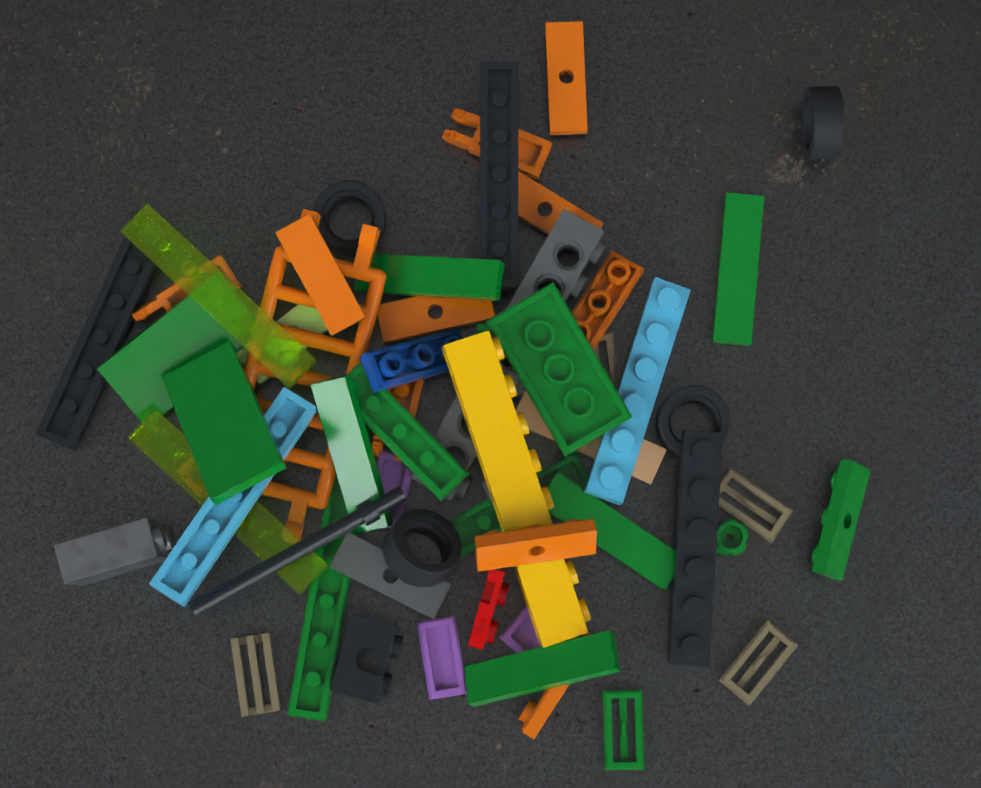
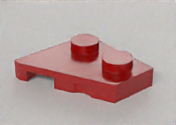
(493, 594)

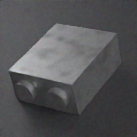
(113, 551)

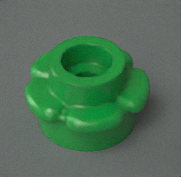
(739, 534)

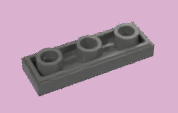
(367, 564)

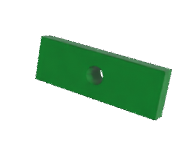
(840, 519)

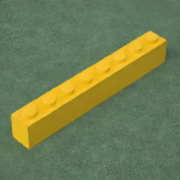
(513, 481)

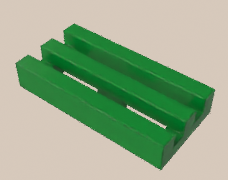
(638, 764)

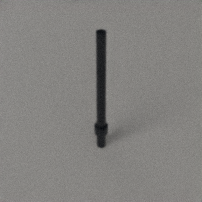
(366, 512)

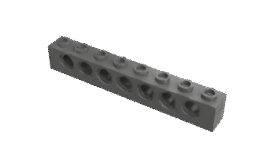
(567, 233)

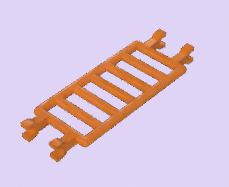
(275, 290)

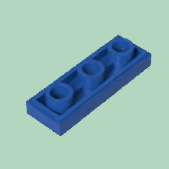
(408, 361)

